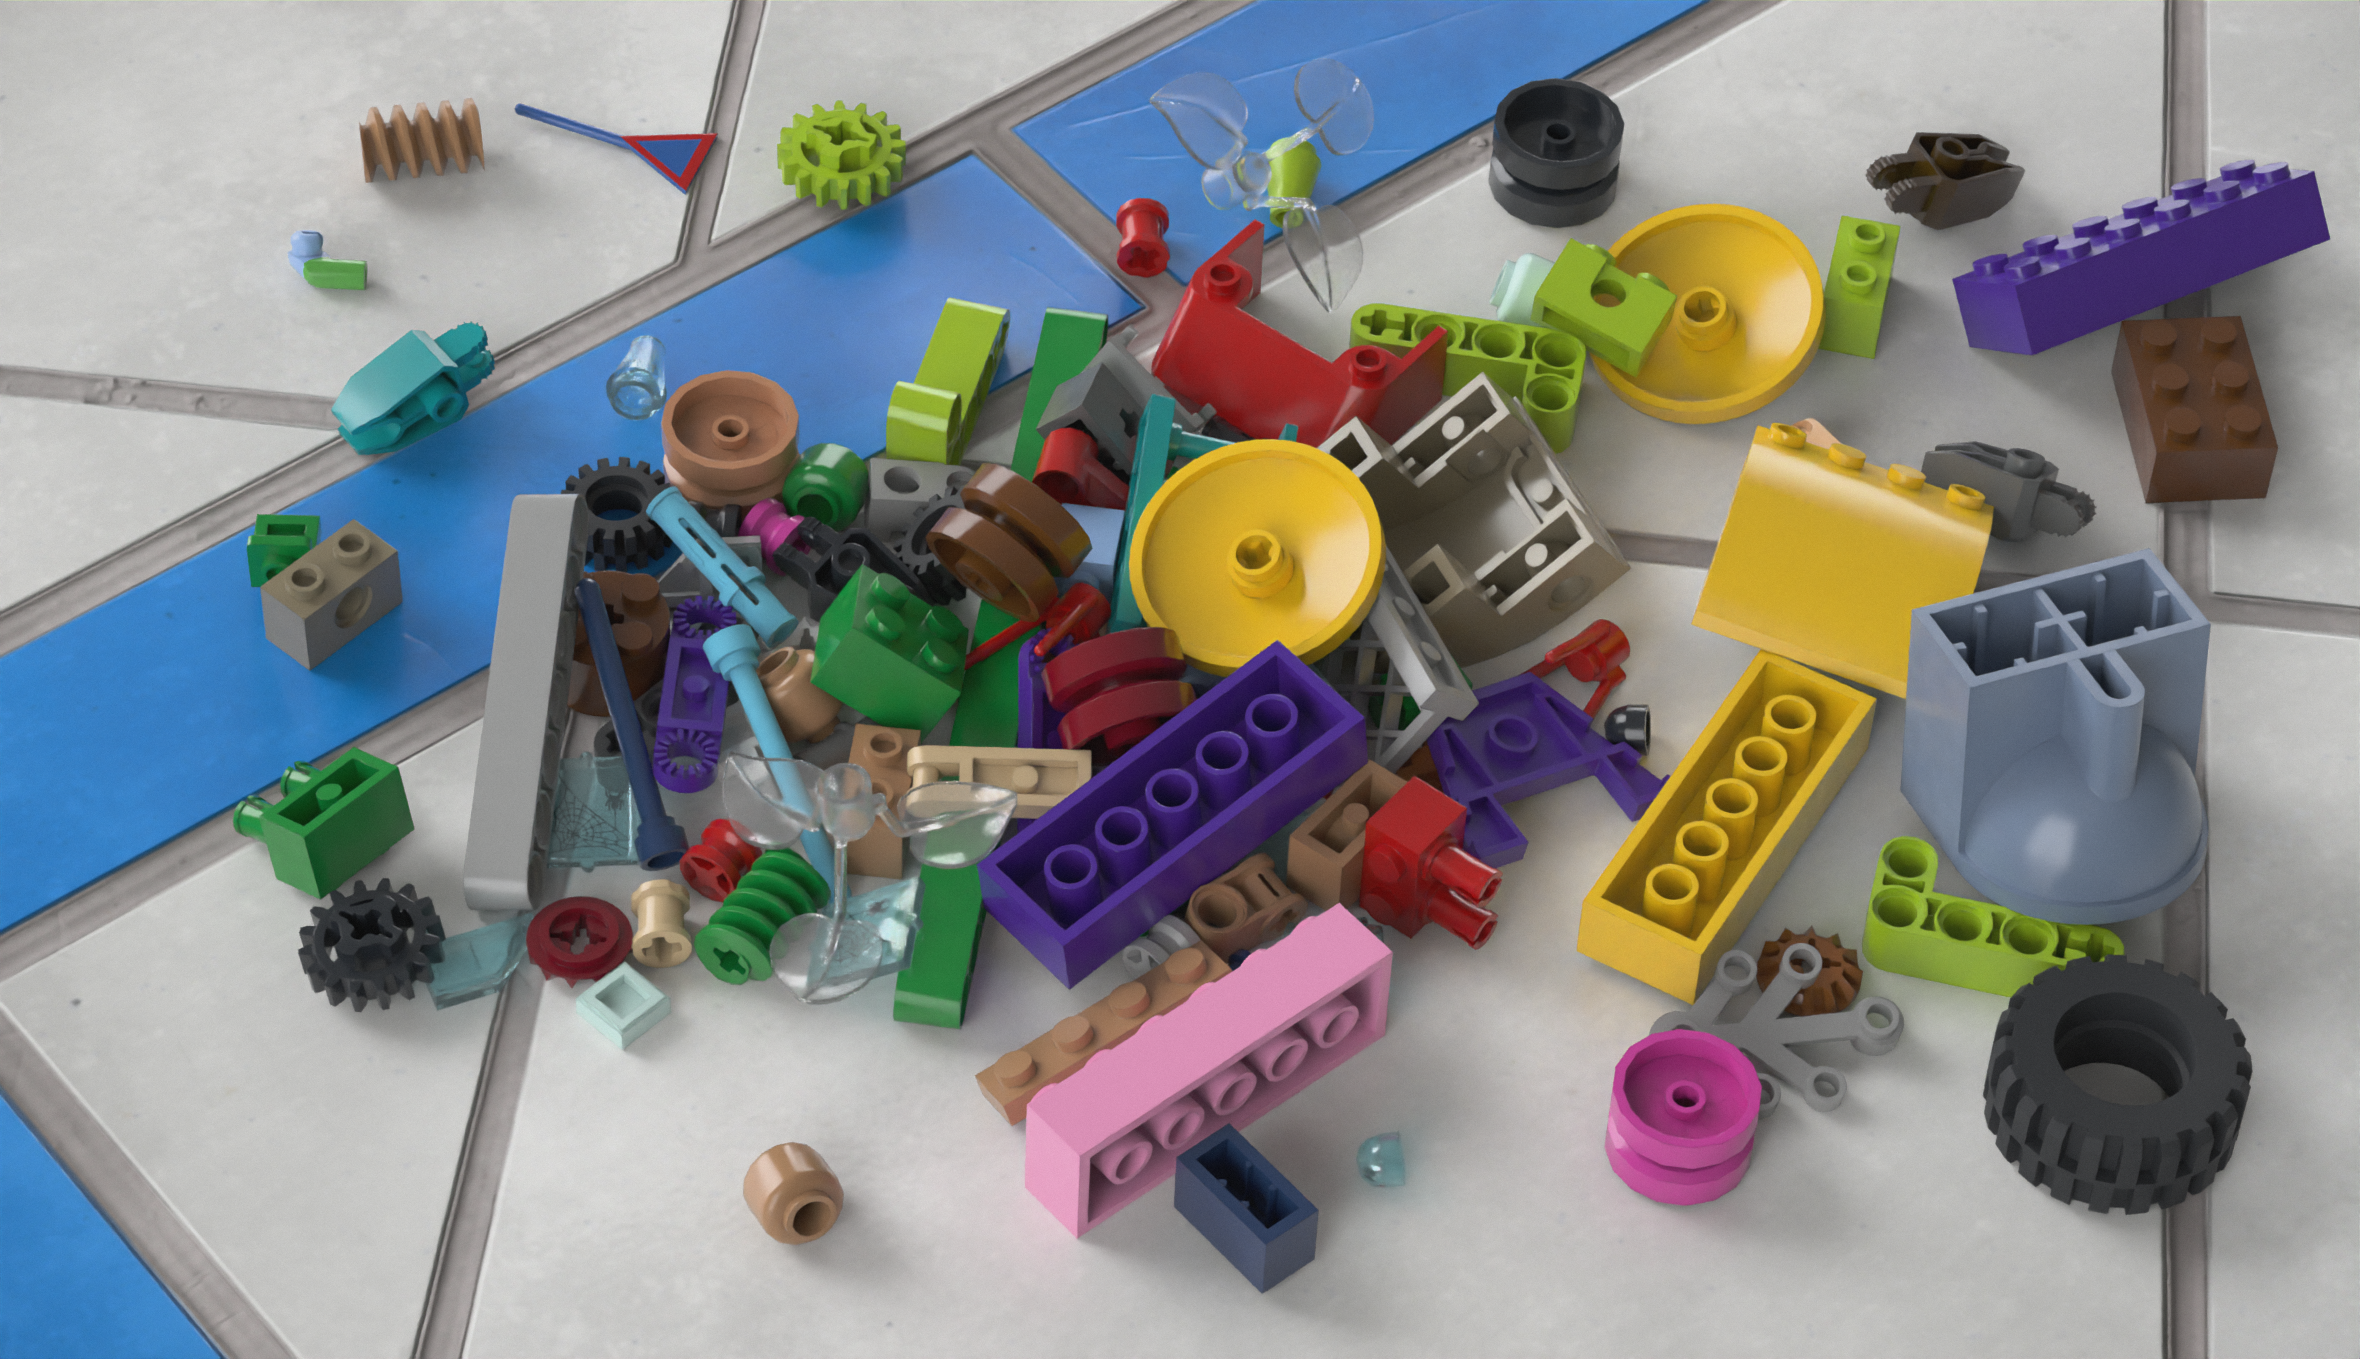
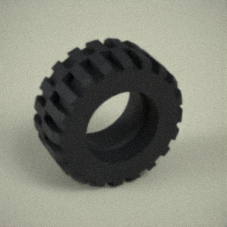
(2103, 1148)

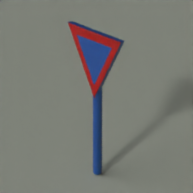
(672, 156)

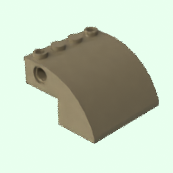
(1482, 522)

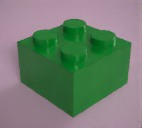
(890, 653)

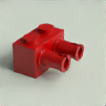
(1419, 868)

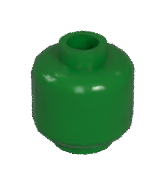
(827, 485)

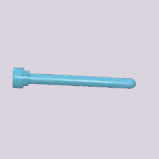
(735, 655)

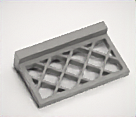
(1416, 660)

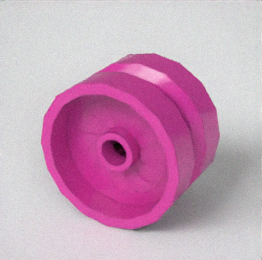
(1682, 1117)

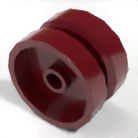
(1117, 690)

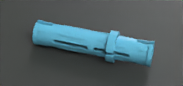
(769, 616)

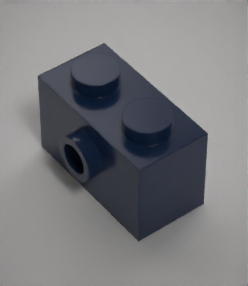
(1245, 1208)

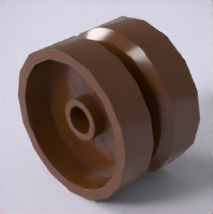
(1009, 542)

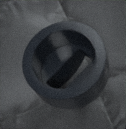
(1630, 725)

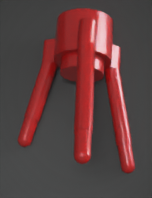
(1078, 613)
(1589, 657)

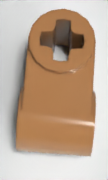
(1247, 906)

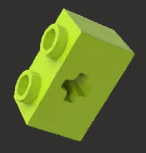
(1858, 285)

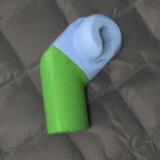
(320, 268)

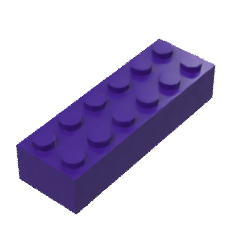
(2140, 257)
(1173, 813)

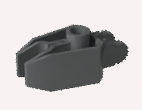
(2017, 486)

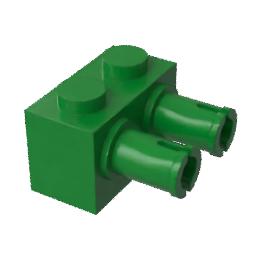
(329, 820)

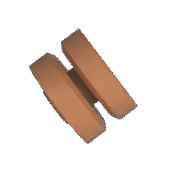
(729, 439)

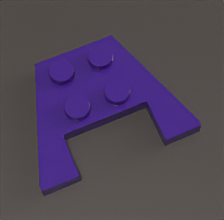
(1523, 744)

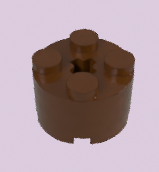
(641, 633)

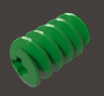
(741, 931)

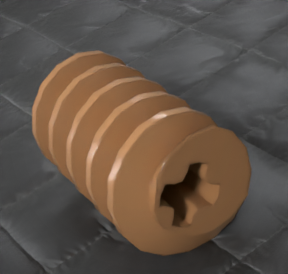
(421, 139)

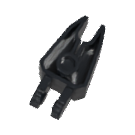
(839, 562)

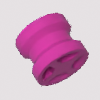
(775, 527)

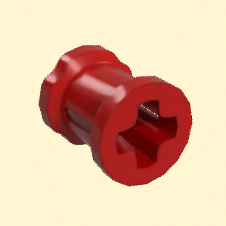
(1142, 229)

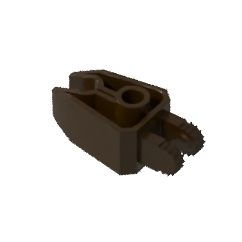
(1947, 179)

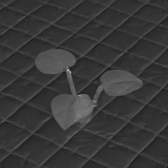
(1208, 122)
(780, 797)

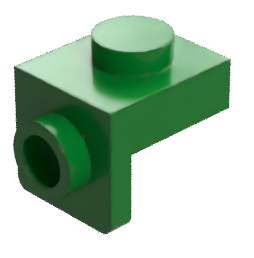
(279, 543)

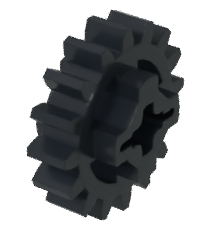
(372, 945)

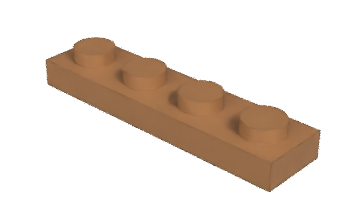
(1104, 1025)

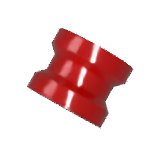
(719, 861)

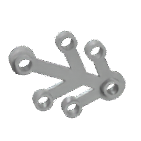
(1766, 1036)

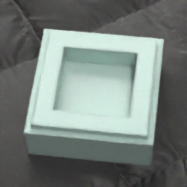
(623, 1005)

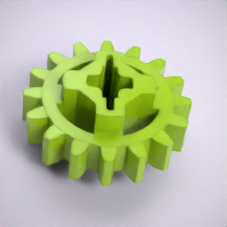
(841, 154)

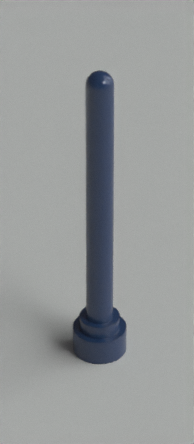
(659, 839)

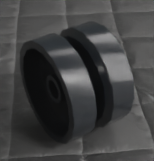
(1556, 153)

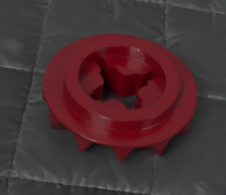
(559, 926)

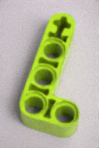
(1526, 361)
(942, 405)
(1960, 938)

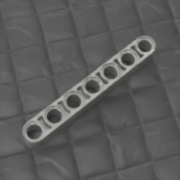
(526, 703)

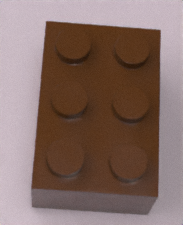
(2194, 409)

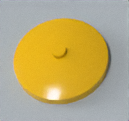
(1741, 316)
(1257, 552)

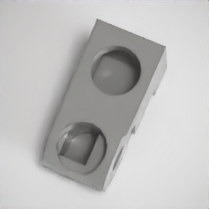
(902, 487)

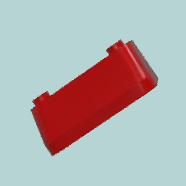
(1267, 379)

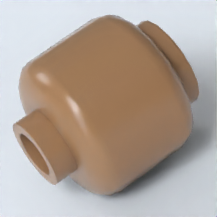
(798, 705)
(793, 1193)

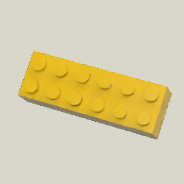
(1725, 826)

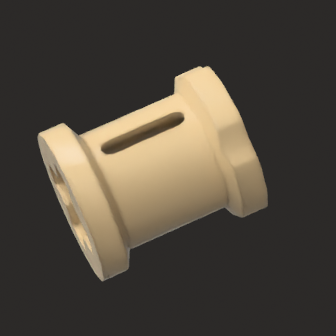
(660, 916)

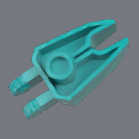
(412, 389)

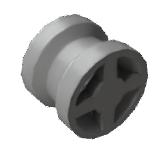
(1162, 941)

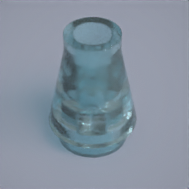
(639, 380)

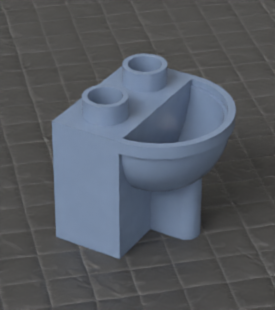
(2063, 739)

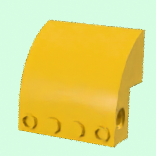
(1836, 555)

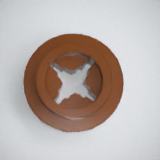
(1836, 983)

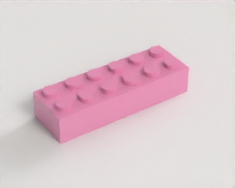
(1204, 1065)

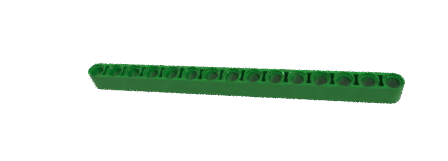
(952, 908)

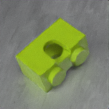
(1616, 334)

